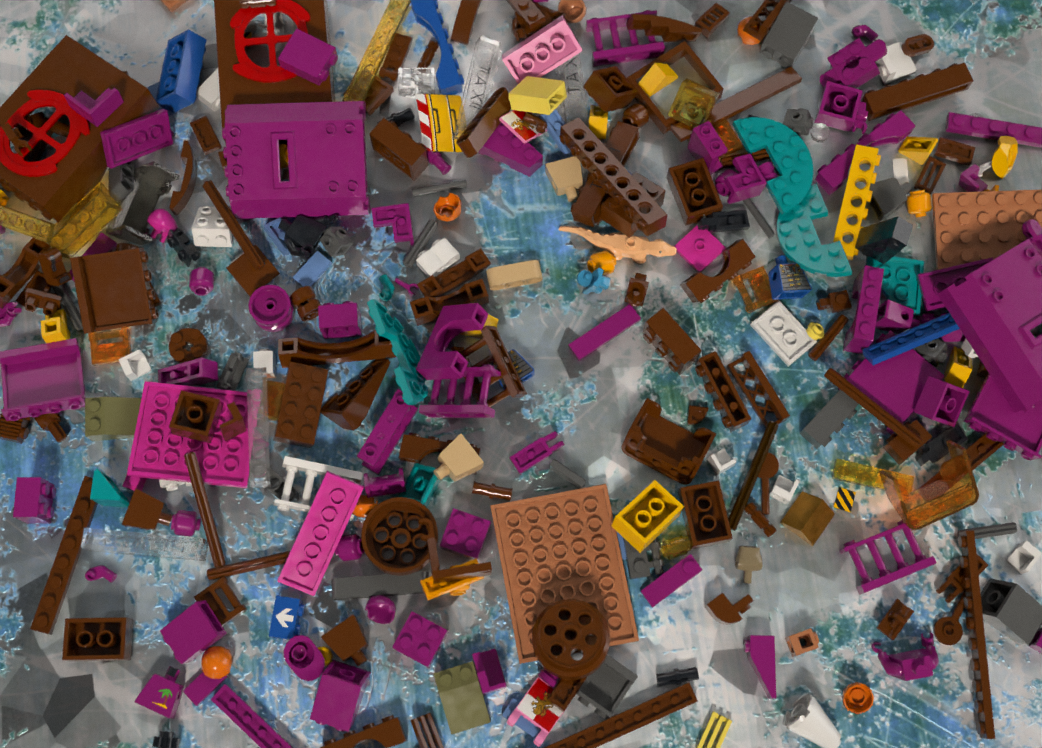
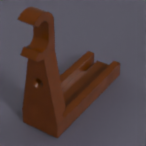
(450, 574)

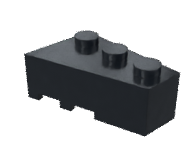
(884, 239)

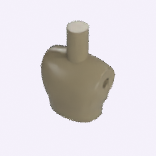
(748, 560)

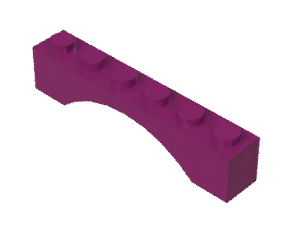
(892, 131)

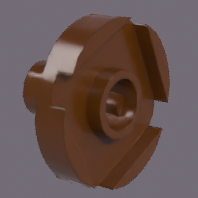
(181, 338)

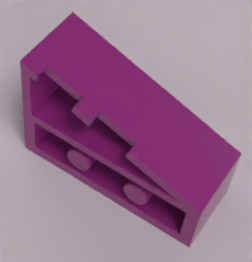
(510, 150)

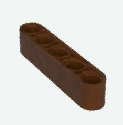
(484, 123)

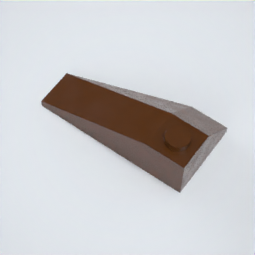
(354, 402)

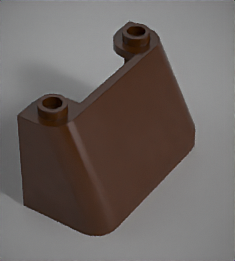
(666, 445)

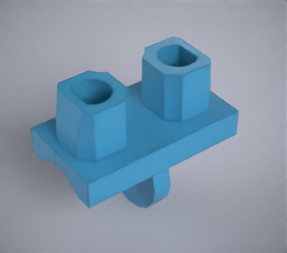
(593, 281)

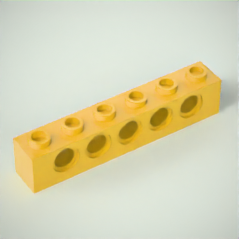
(862, 155)

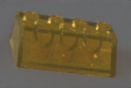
(84, 221)

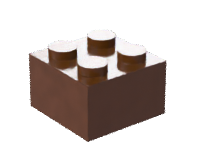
(610, 89)
(195, 416)

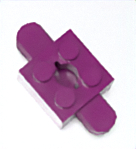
(854, 63)

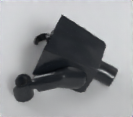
(305, 234)

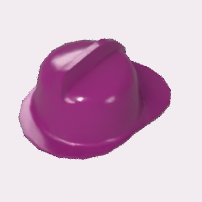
(304, 658)

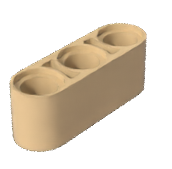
(514, 275)

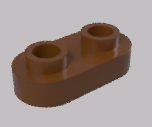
(917, 45)

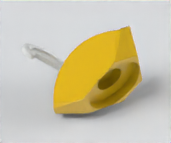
(1002, 158)

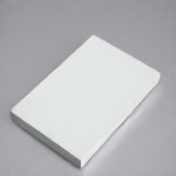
(783, 333)

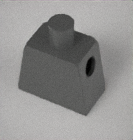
(888, 197)

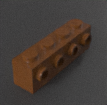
(722, 391)

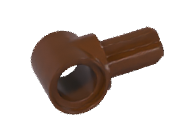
(51, 423)

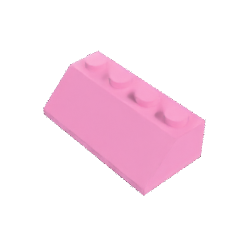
(542, 51)

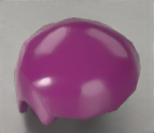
(381, 609)

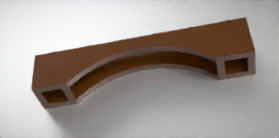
(314, 353)

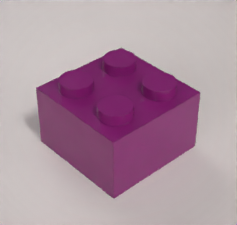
(838, 106)
(340, 320)
(941, 401)
(34, 500)
(465, 534)
(420, 639)

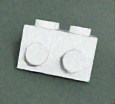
(895, 64)
(210, 229)

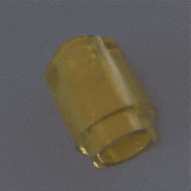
(676, 547)

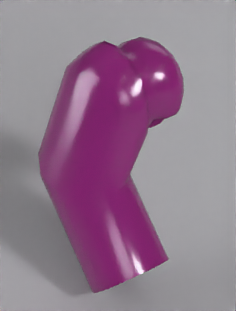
(864, 31)
(100, 572)

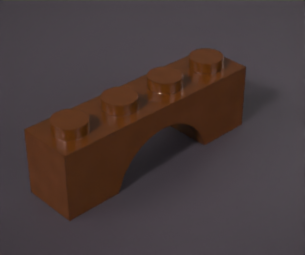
(735, 257)
(22, 270)
(429, 308)
(416, 448)
(388, 733)

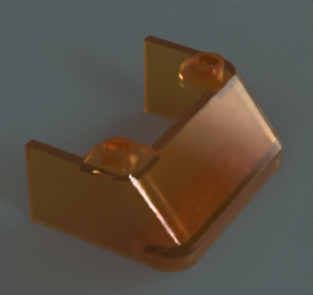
(939, 499)

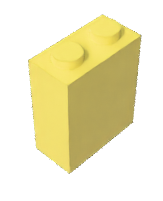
(537, 95)

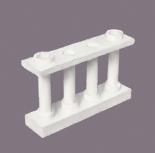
(311, 470)

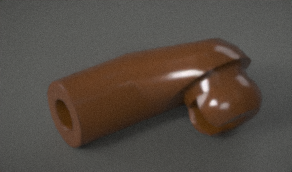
(535, 120)

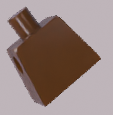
(145, 512)
(347, 640)

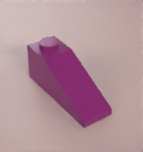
(190, 373)
(671, 580)
(761, 656)

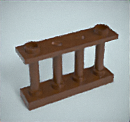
(503, 361)

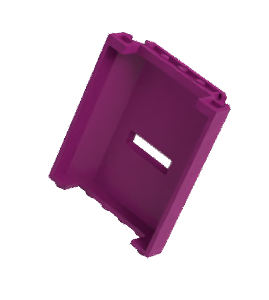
(323, 159)
(996, 312)

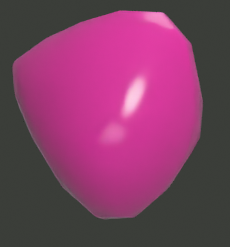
(162, 222)

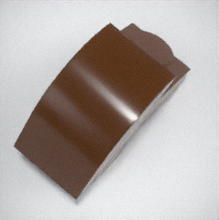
(725, 612)

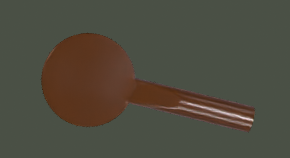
(768, 470)
(948, 629)

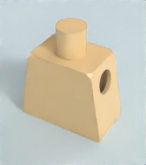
(565, 177)
(458, 460)

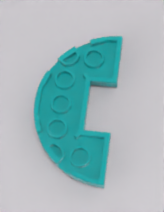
(788, 155)
(801, 243)
(407, 376)

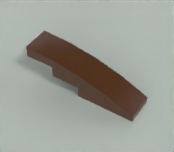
(668, 28)

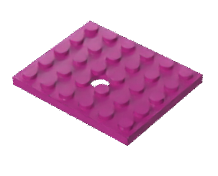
(161, 454)

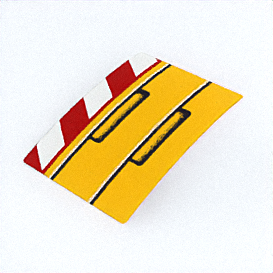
(438, 121)

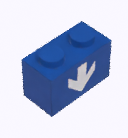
(286, 618)

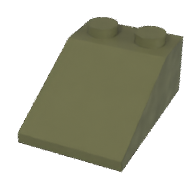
(111, 417)
(462, 697)

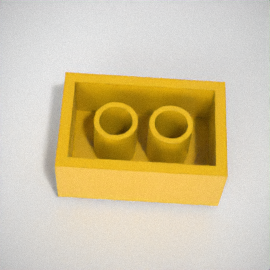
(647, 516)

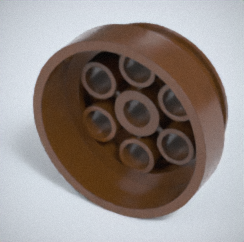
(379, 521)
(564, 665)

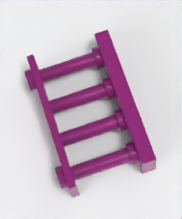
(621, 54)
(465, 409)
(387, 433)
(885, 575)

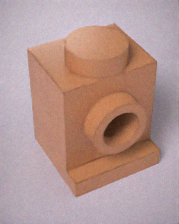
(811, 640)

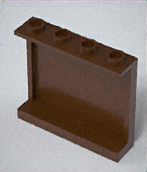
(114, 290)

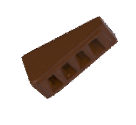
(706, 30)

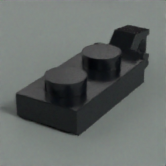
(725, 221)
(938, 447)

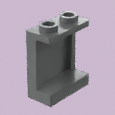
(606, 687)

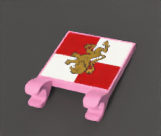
(520, 128)
(537, 710)

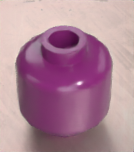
(720, 184)
(201, 281)
(185, 523)
(350, 548)

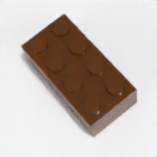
(300, 405)

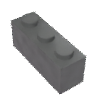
(829, 419)

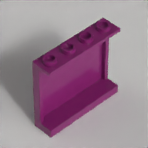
(42, 379)
(894, 382)
(997, 419)

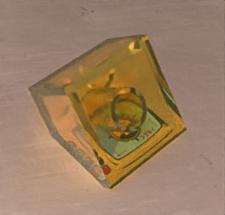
(693, 103)

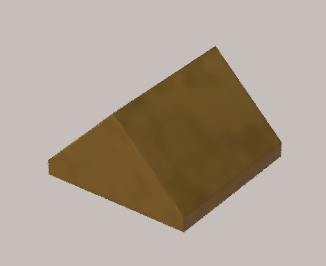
(808, 517)

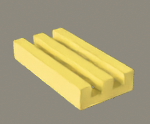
(721, 719)

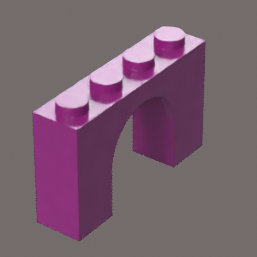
(867, 291)
(453, 320)

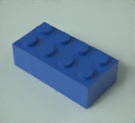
(181, 71)

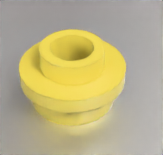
(815, 331)

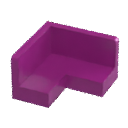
(95, 110)
(748, 182)
(395, 216)
(489, 671)

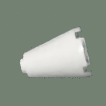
(812, 723)

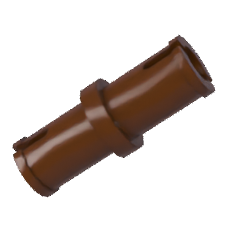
(492, 491)

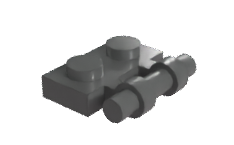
(638, 563)

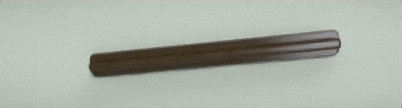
(752, 474)

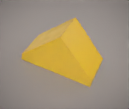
(657, 78)
(917, 148)

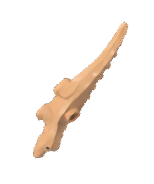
(623, 246)

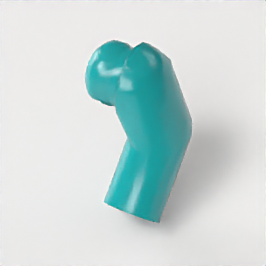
(388, 288)

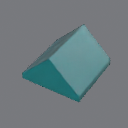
(421, 484)
(106, 492)

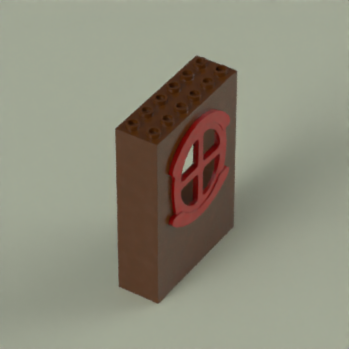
(248, 83)
(64, 177)

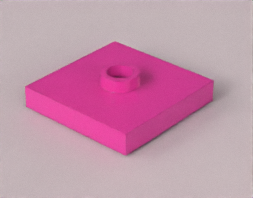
(699, 248)

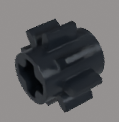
(166, 740)

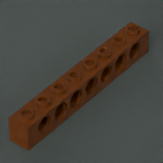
(613, 177)

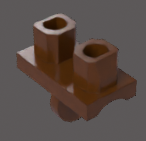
(637, 290)
(42, 299)
(894, 619)

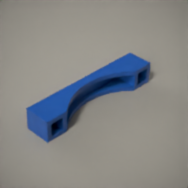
(447, 76)

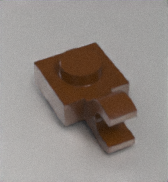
(14, 136)
(837, 301)

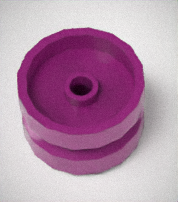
(271, 308)

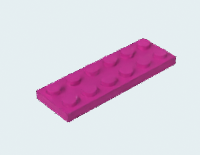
(320, 533)

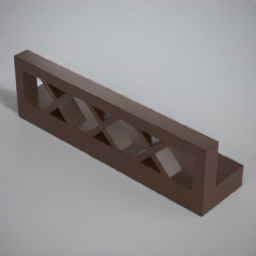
(765, 25)
(763, 385)

